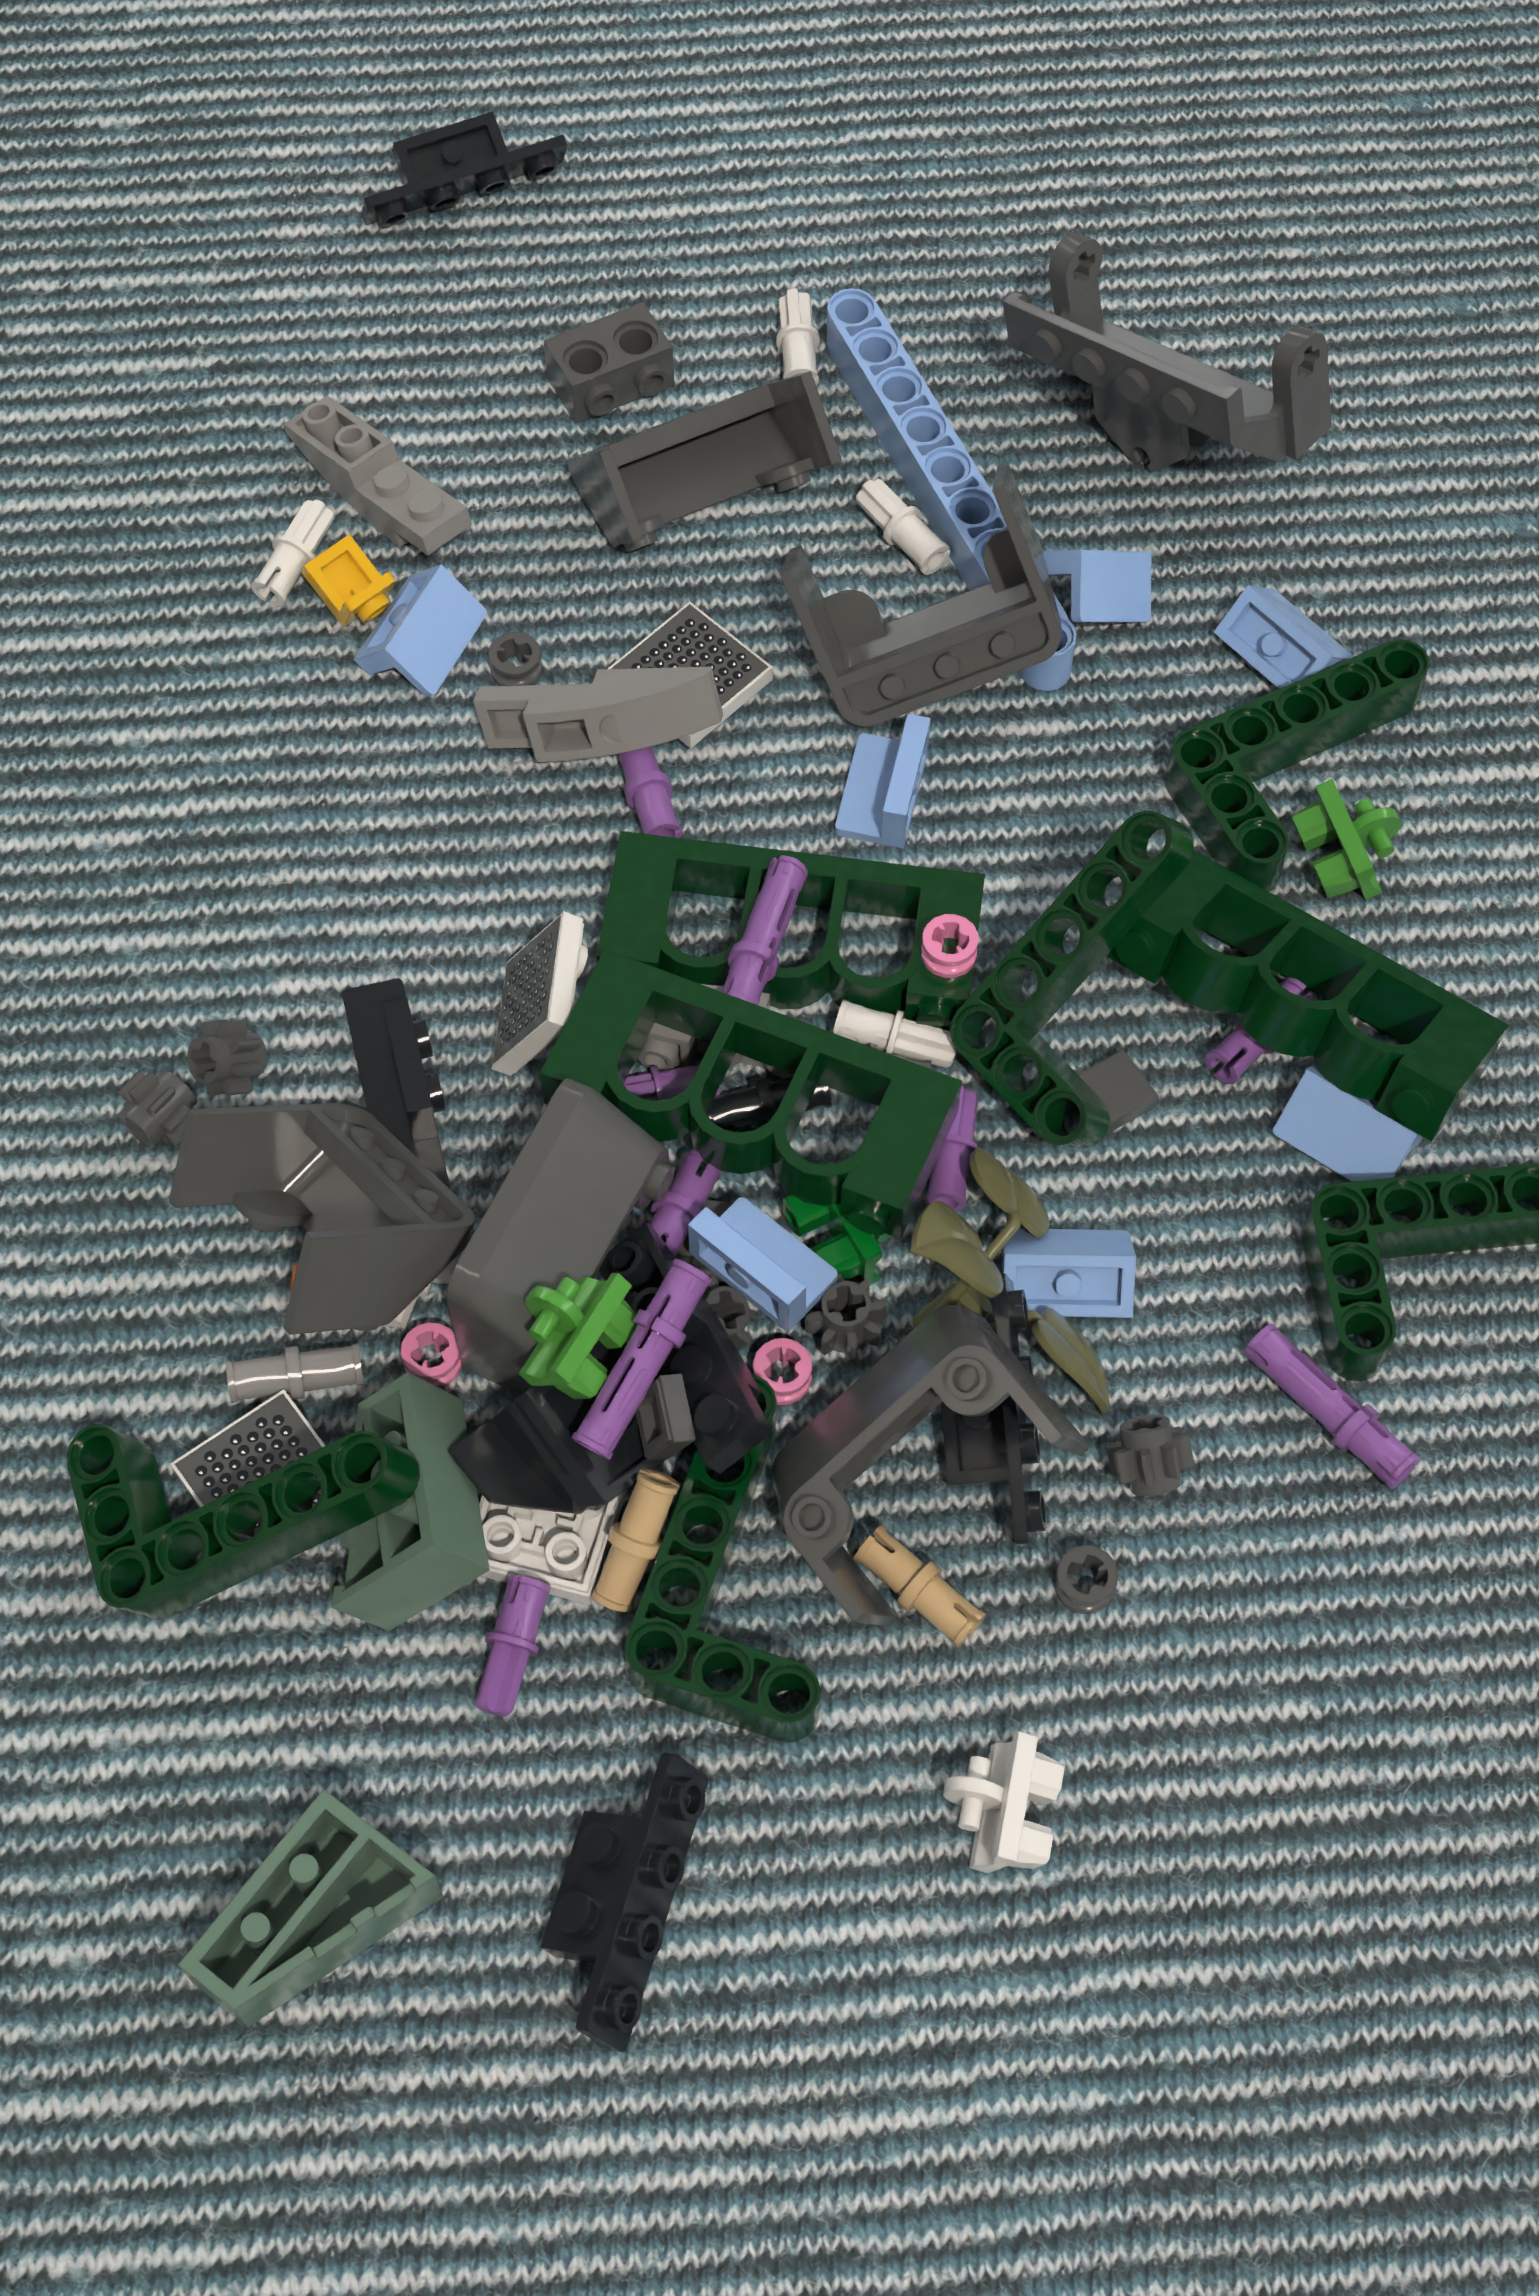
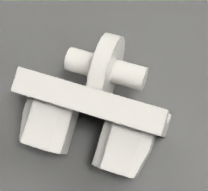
(996, 1803)

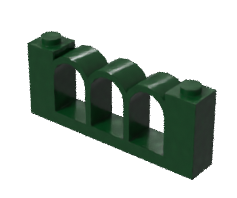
(656, 867)
(1413, 1082)
(874, 1185)

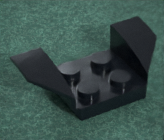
(532, 1462)

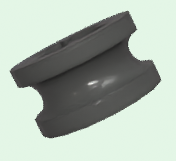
(525, 649)
(1073, 1563)

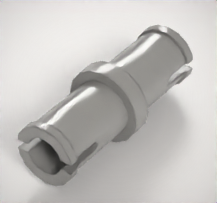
(294, 1372)

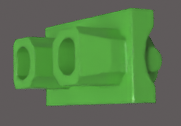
(1331, 821)
(568, 1328)

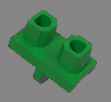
(849, 1250)

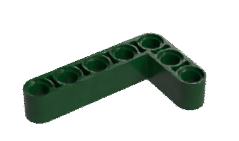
(1280, 733)
(1061, 974)
(1376, 1236)
(224, 1528)
(683, 1628)

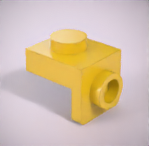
(349, 582)

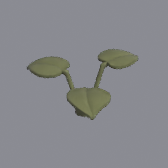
(953, 1243)

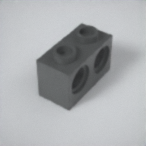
(609, 362)

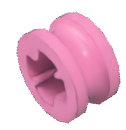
(933, 938)
(436, 1335)
(785, 1350)

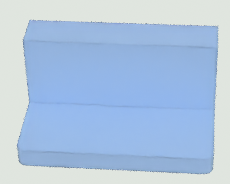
(1105, 583)
(423, 630)
(1278, 637)
(884, 785)
(1343, 1130)
(761, 1261)
(1073, 1271)

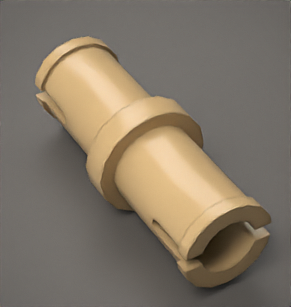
(635, 1540)
(919, 1586)

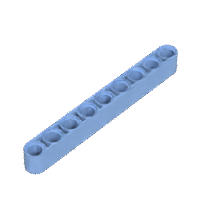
(926, 451)

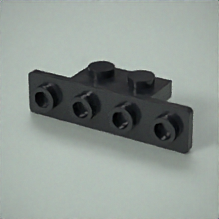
(456, 162)
(391, 1068)
(1000, 1443)
(620, 1896)

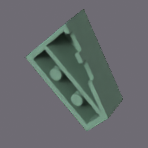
(433, 1538)
(307, 1911)

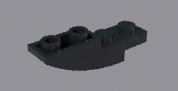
(713, 1372)

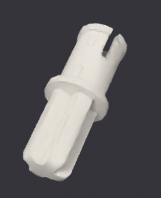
(797, 335)
(903, 526)
(293, 552)
(895, 1034)

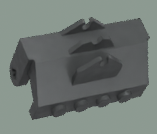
(1157, 395)

